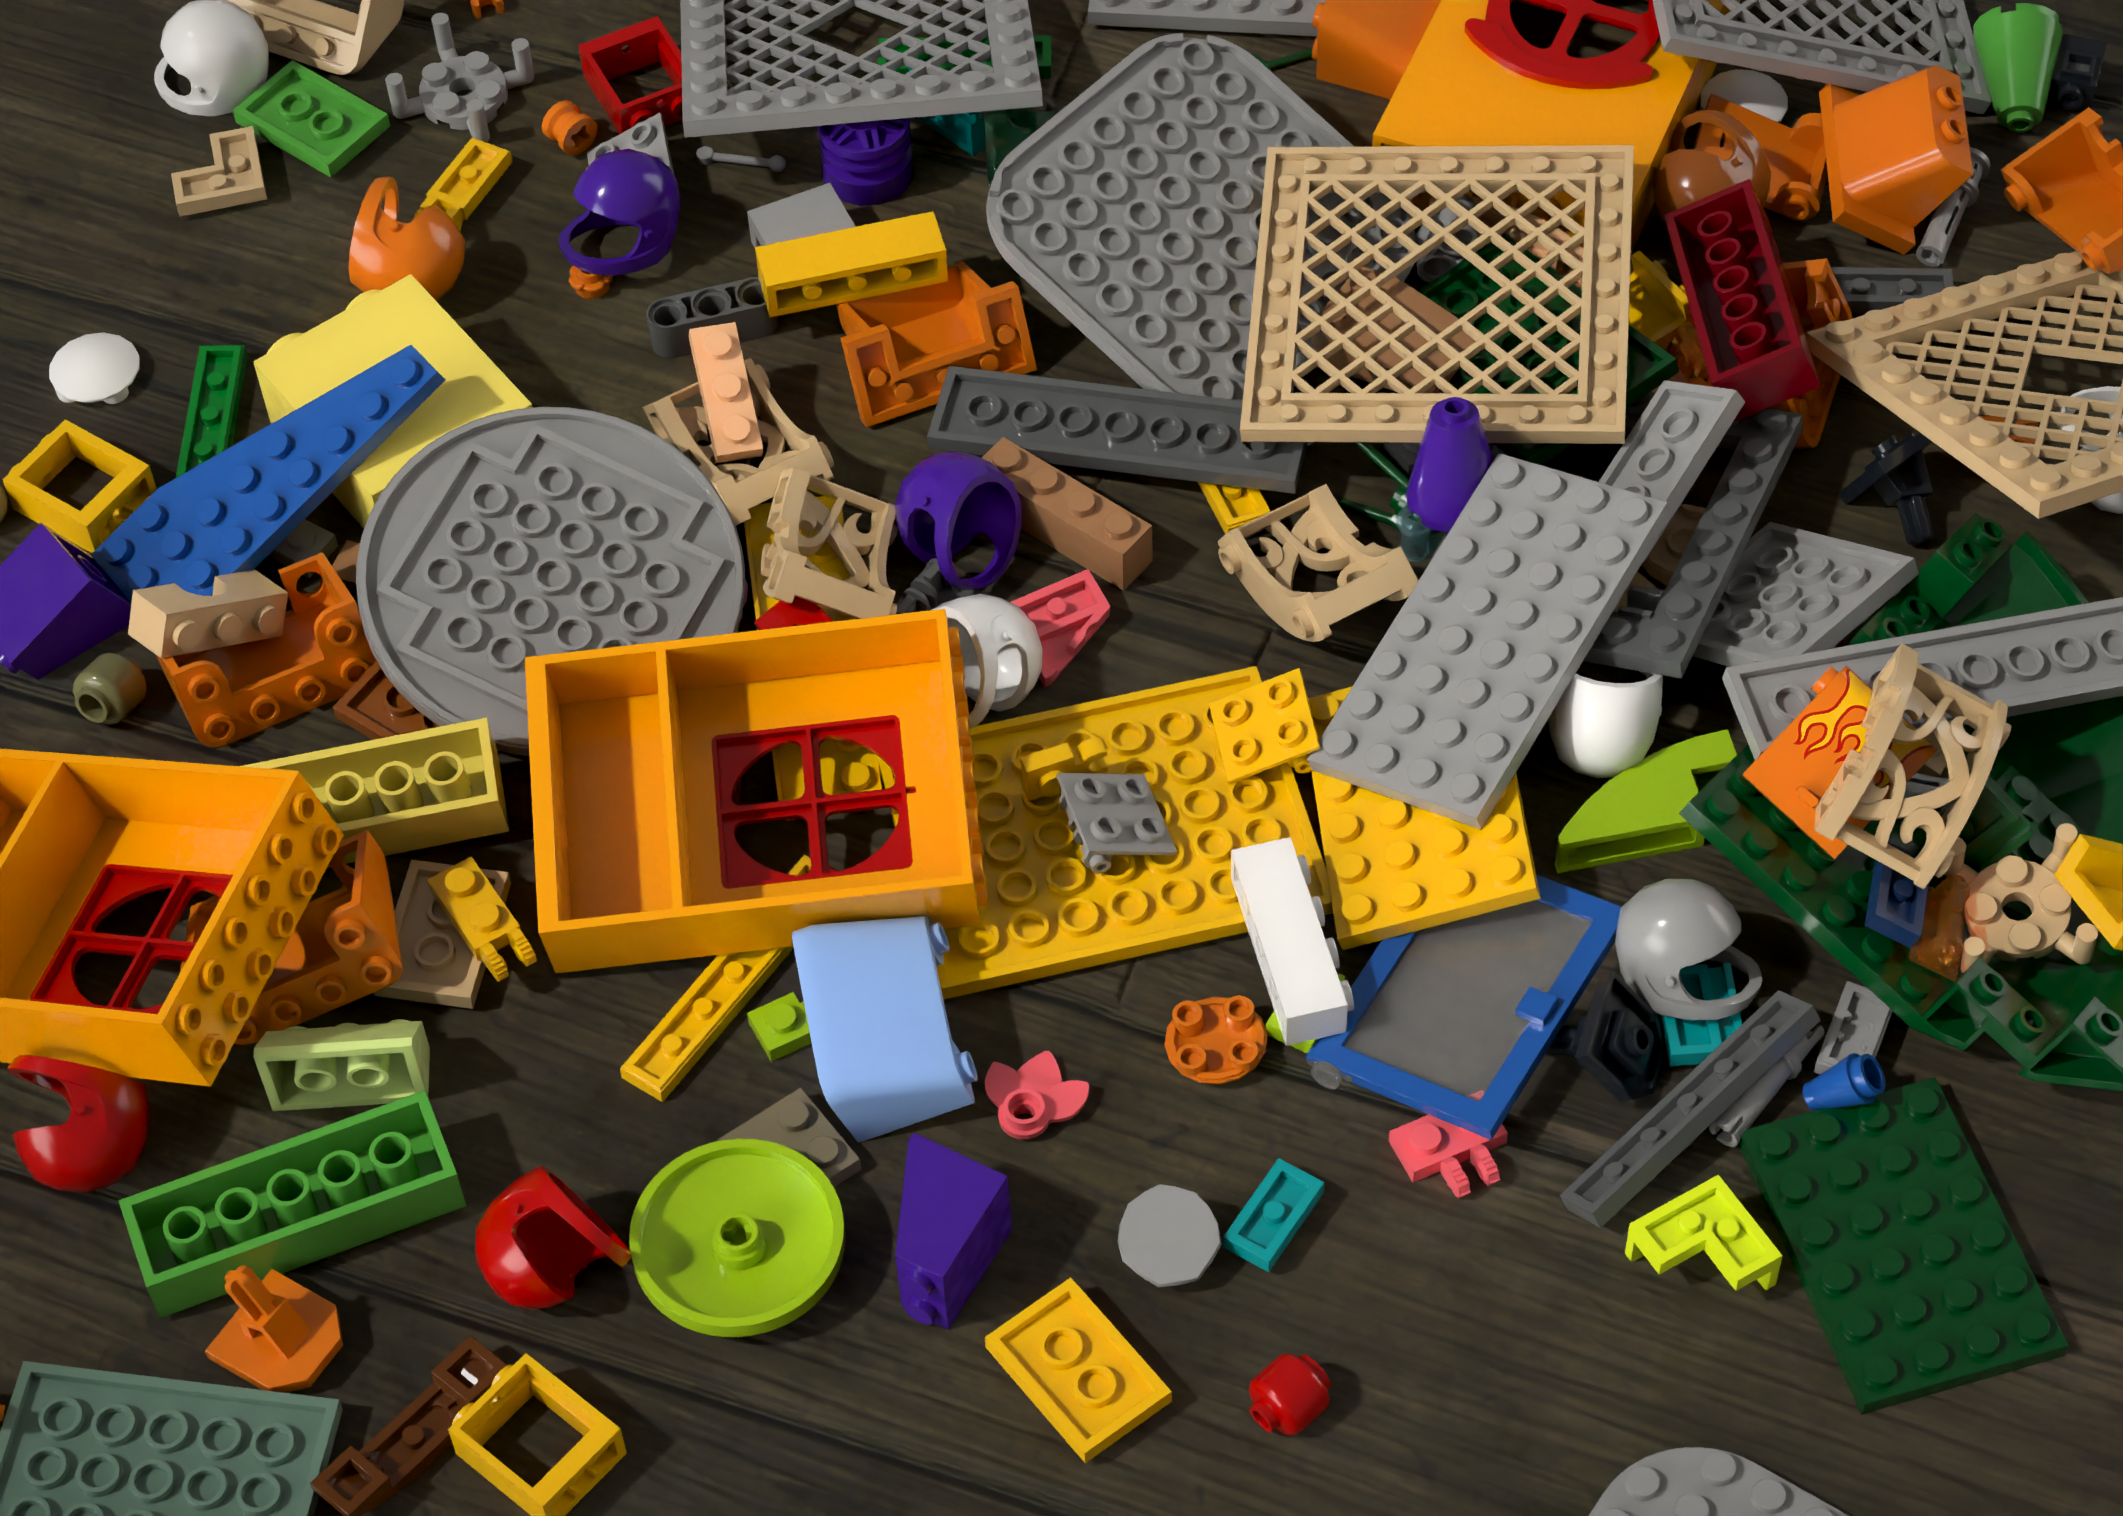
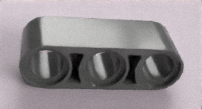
(731, 302)

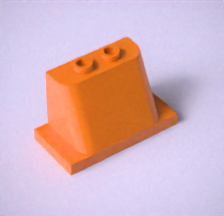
(1894, 153)
(908, 339)

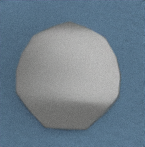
(1168, 1236)

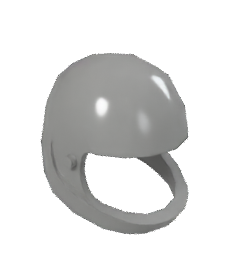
(1677, 927)

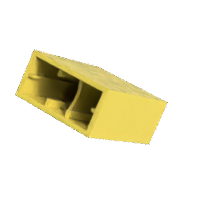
(361, 336)

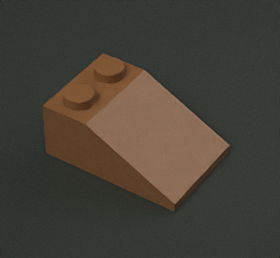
(1414, 302)

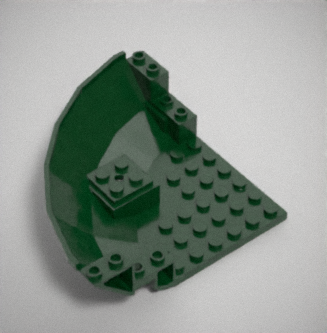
(2056, 765)

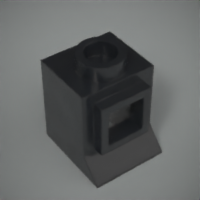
(2076, 73)

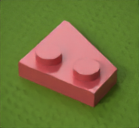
(1065, 619)

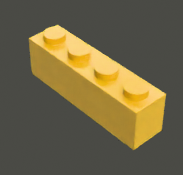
(851, 264)

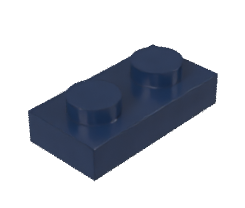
(1896, 904)

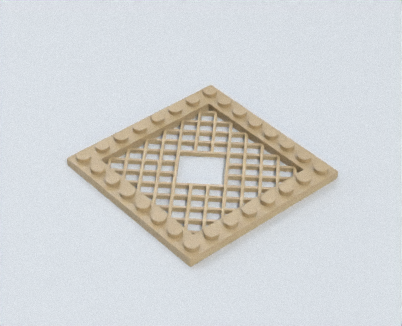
(1306, 174)
(1864, 355)

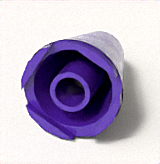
(1448, 463)

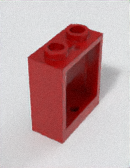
(647, 44)

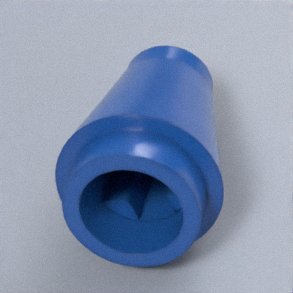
(1846, 1084)

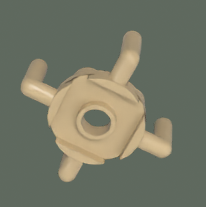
(2029, 883)

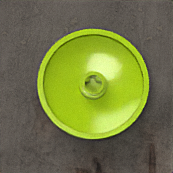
(737, 1237)

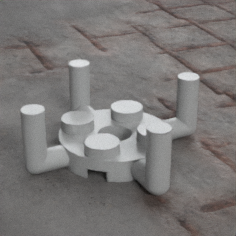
(456, 73)

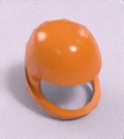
(390, 250)

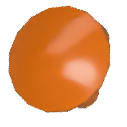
(1215, 1039)

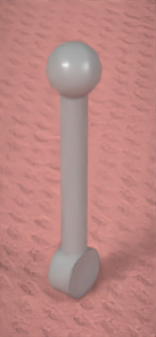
(706, 156)

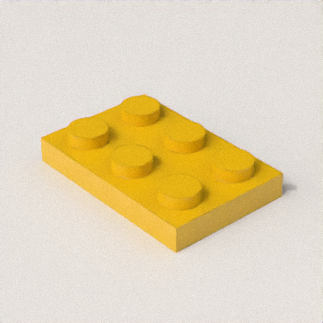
(1078, 1370)

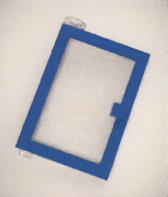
(1469, 1006)

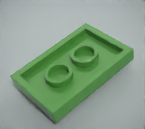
(311, 118)

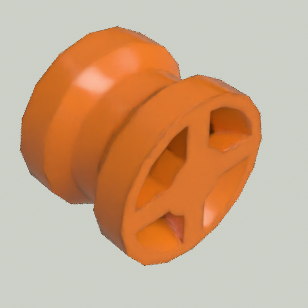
(569, 127)

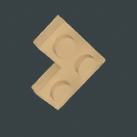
(228, 183)

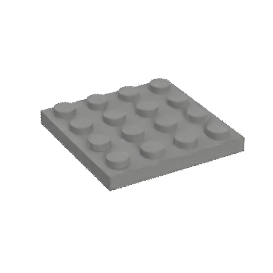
(1799, 595)

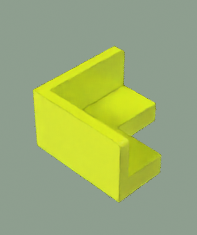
(1709, 1221)

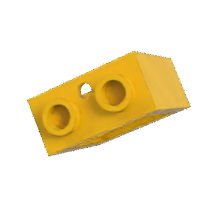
(97, 520)
(573, 1474)

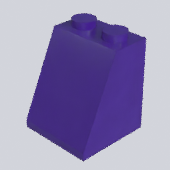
(54, 604)
(948, 1229)

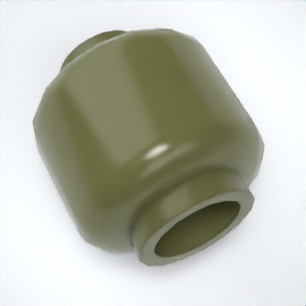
(109, 688)

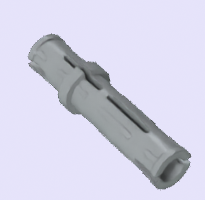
(1757, 1097)

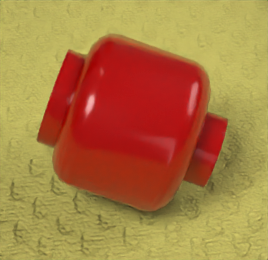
(1289, 1394)

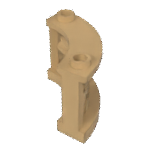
(786, 445)
(794, 575)
(1366, 577)
(1919, 692)

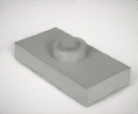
(1855, 1027)

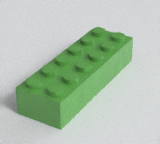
(292, 1202)

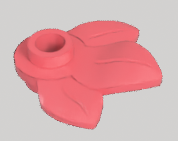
(1034, 1091)

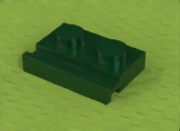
(1992, 828)

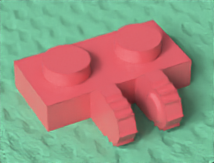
(1439, 1146)

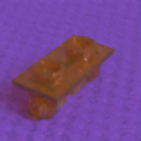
(1943, 928)

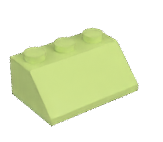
(343, 1064)

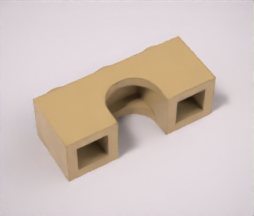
(177, 622)

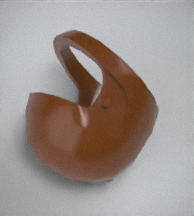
(1695, 174)

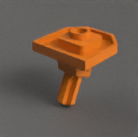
(278, 1334)

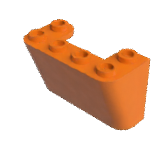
(1368, 41)
(271, 680)
(338, 950)

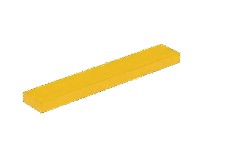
(702, 1015)

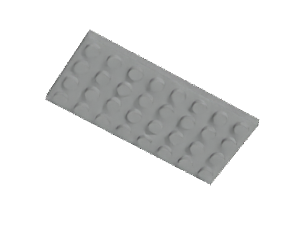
(1489, 639)

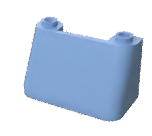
(881, 1022)

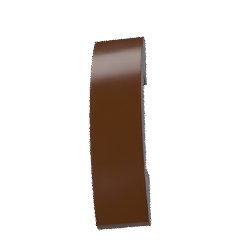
(413, 1438)

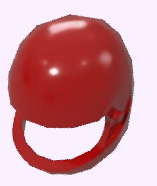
(102, 1132)
(539, 1240)

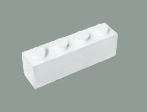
(1290, 941)

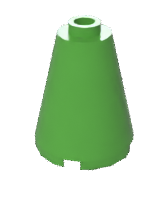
(2018, 61)

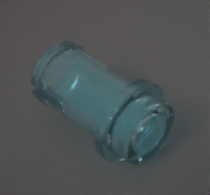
(1413, 535)

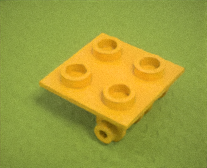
(1265, 727)

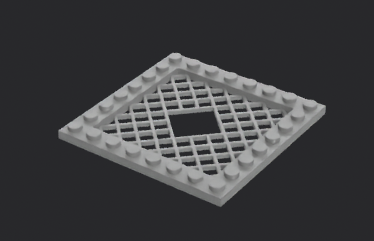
(1704, 33)
(840, 97)

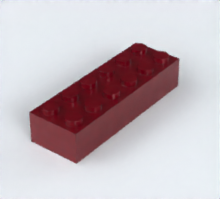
(1741, 299)

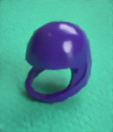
(625, 190)
(951, 502)

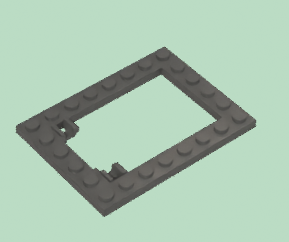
(1665, 626)

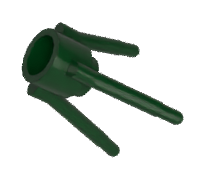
(1399, 498)

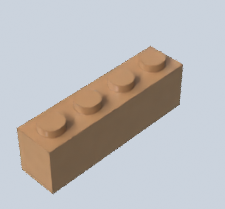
(1075, 517)

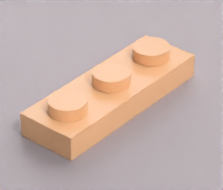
(725, 392)

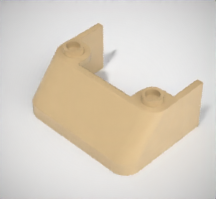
(324, 33)

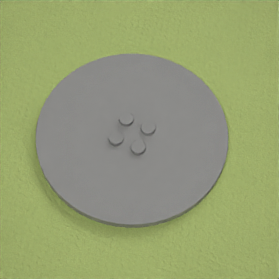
(538, 543)

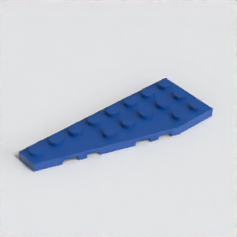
(259, 490)

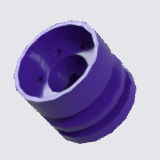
(867, 160)

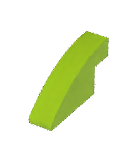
(1641, 806)

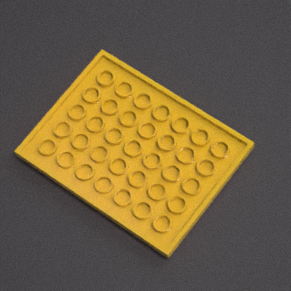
(1061, 917)

